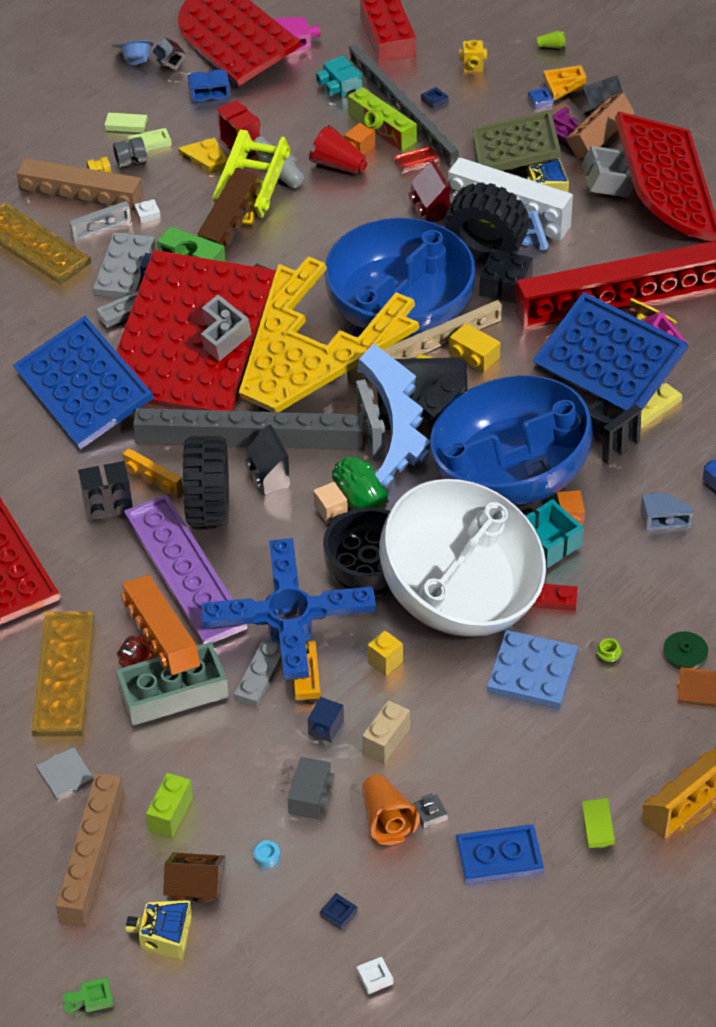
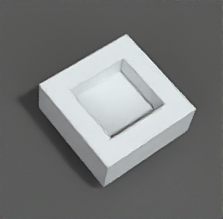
(147, 211)
(374, 975)

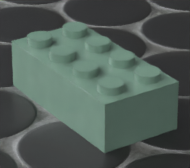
(154, 693)

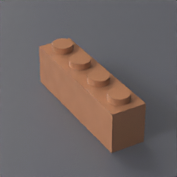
(598, 125)

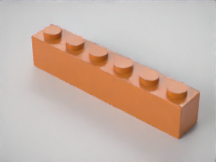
(160, 625)

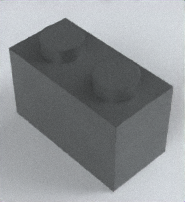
(310, 787)

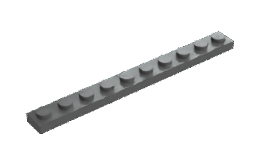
(401, 103)

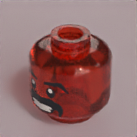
(134, 651)

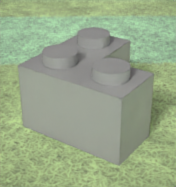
(226, 327)

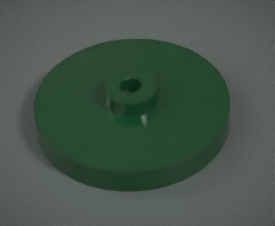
(685, 650)

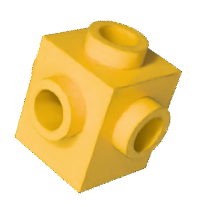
(473, 56)

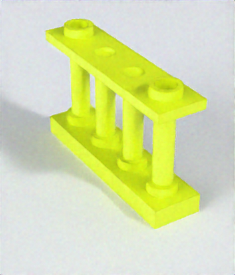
(237, 158)

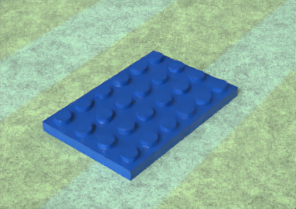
(610, 353)
(83, 382)

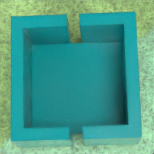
(557, 531)

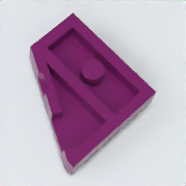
(564, 124)

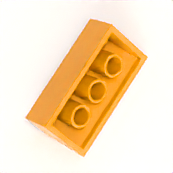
(682, 797)

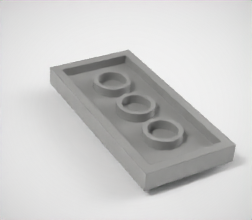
(121, 265)

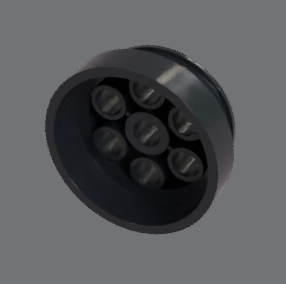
(353, 549)

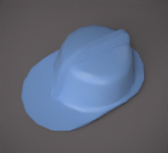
(135, 51)

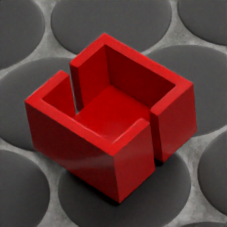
(233, 118)

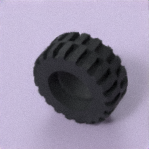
(495, 207)
(206, 481)

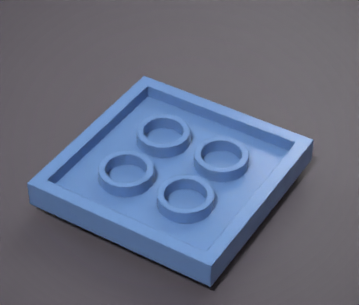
(532, 669)

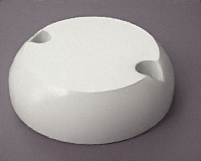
(461, 558)

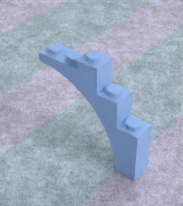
(395, 386)

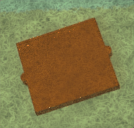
(697, 687)

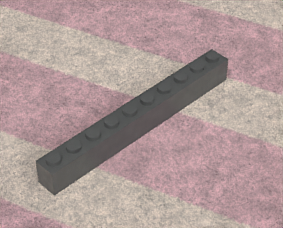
(242, 427)

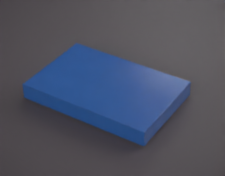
(499, 854)

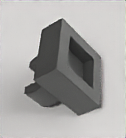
(430, 810)

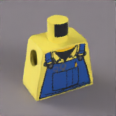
(549, 174)
(163, 927)

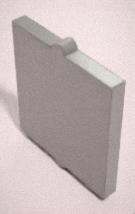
(65, 773)

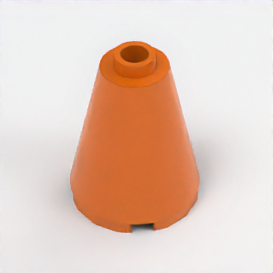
(388, 811)

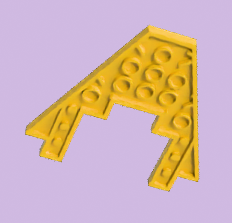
(290, 365)

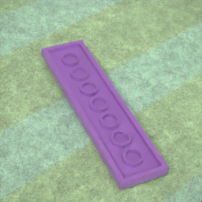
(180, 563)

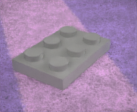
(372, 425)

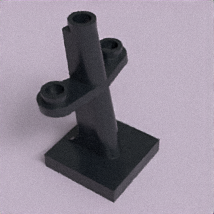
(616, 431)

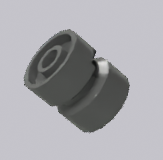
(130, 152)

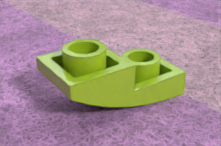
(598, 823)

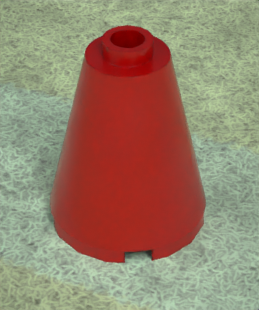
(337, 152)

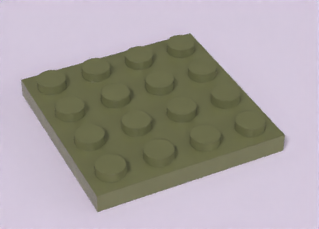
(517, 142)

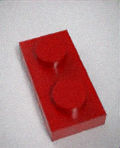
(557, 597)

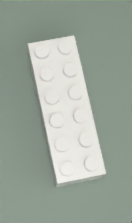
(552, 204)

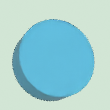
(266, 854)

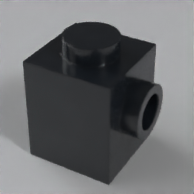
(169, 53)

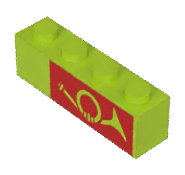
(395, 128)

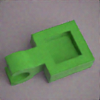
(93, 995)

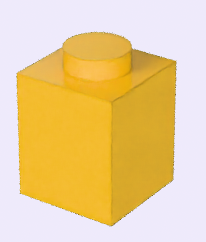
(385, 653)

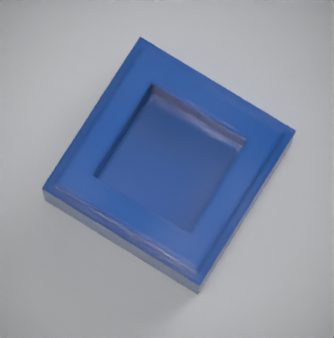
(540, 98)

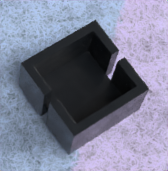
(508, 270)
(105, 499)

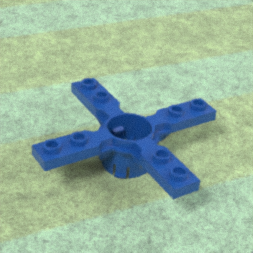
(284, 600)

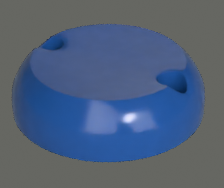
(403, 258)
(506, 423)

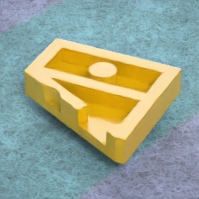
(205, 154)

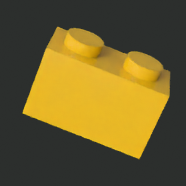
(474, 347)

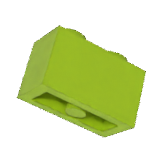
(169, 805)

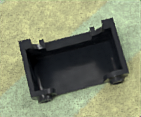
(426, 371)

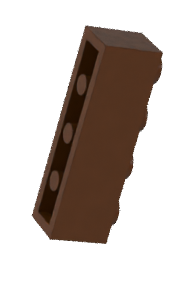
(231, 207)

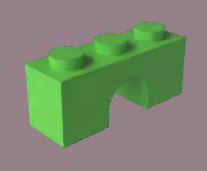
(184, 243)

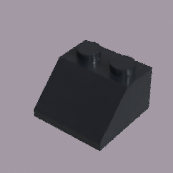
(593, 95)
(268, 462)

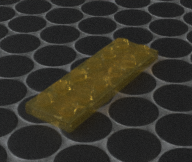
(39, 246)
(63, 674)

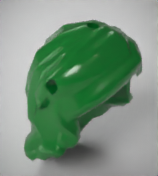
(359, 484)

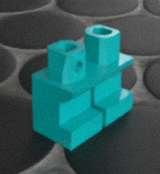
(339, 77)

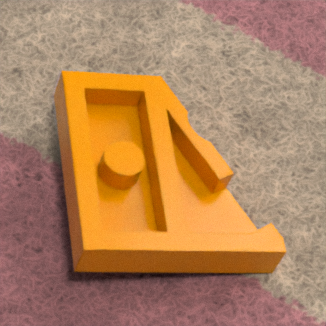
(564, 80)

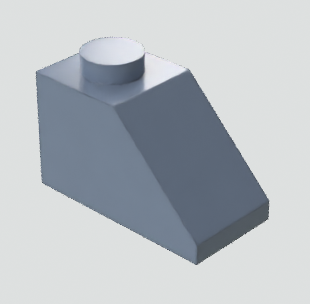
(664, 512)

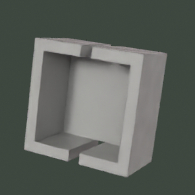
(607, 171)

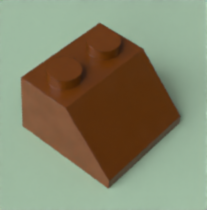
(193, 876)

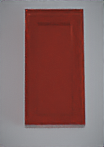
(416, 159)

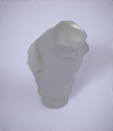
(290, 173)

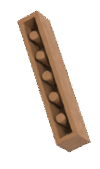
(79, 183)
(90, 850)

